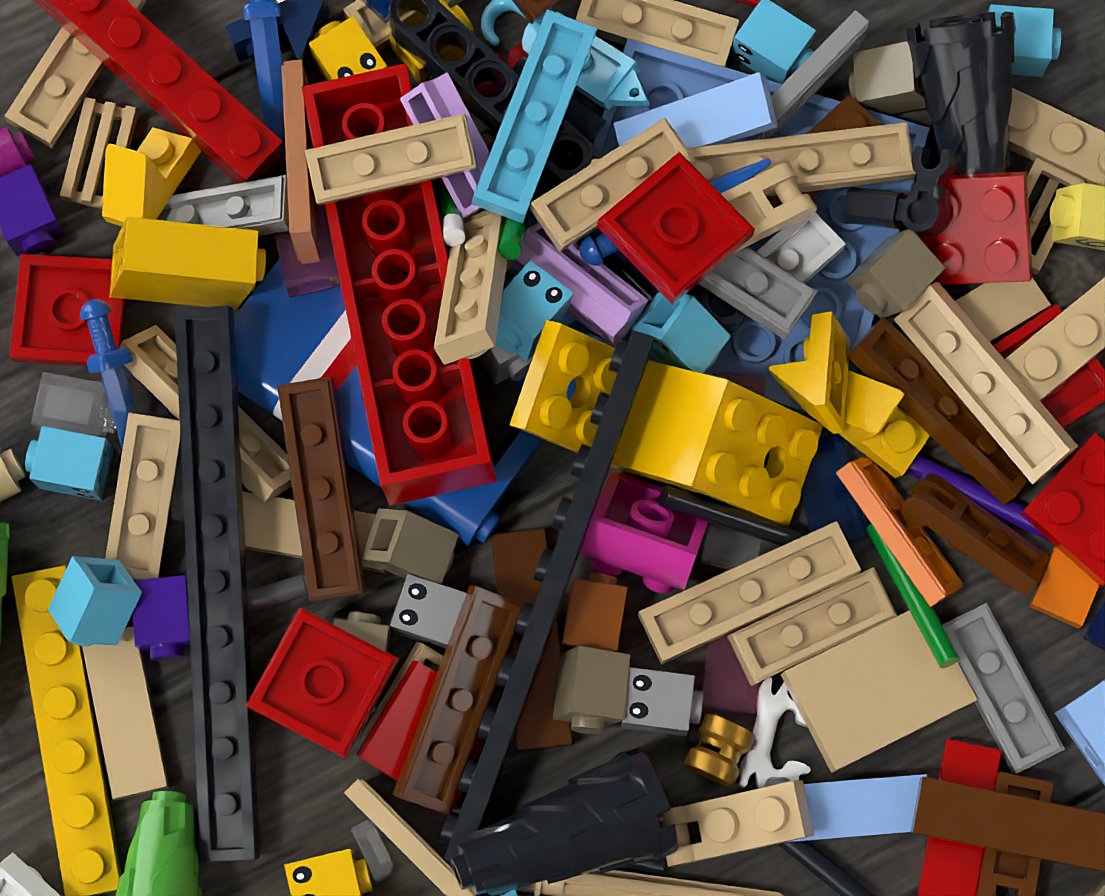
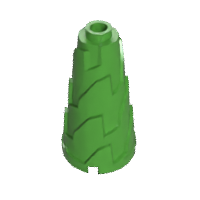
(162, 850)

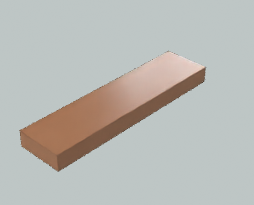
(301, 197)

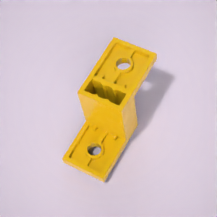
(680, 426)

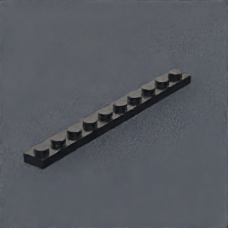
(554, 573)
(217, 584)

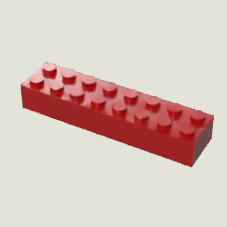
(392, 282)

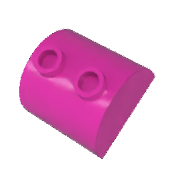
(640, 536)

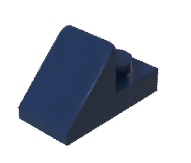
(295, 26)

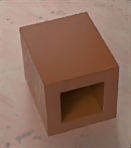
(594, 613)

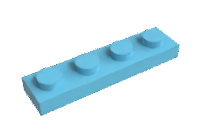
(534, 116)

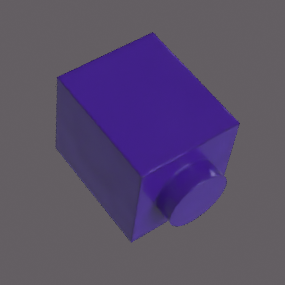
(27, 213)
(162, 618)

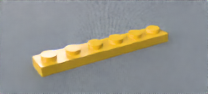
(67, 741)

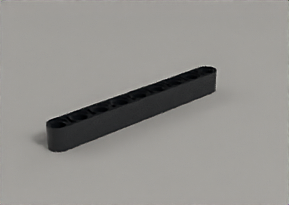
(483, 65)

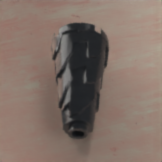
(967, 86)
(591, 824)

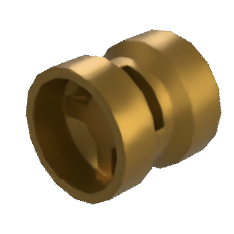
(726, 739)

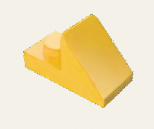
(145, 179)
(820, 380)
(880, 426)

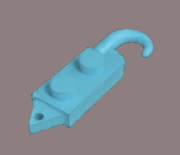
(607, 74)

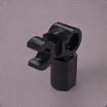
(921, 211)

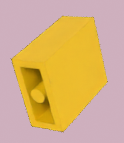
(185, 263)

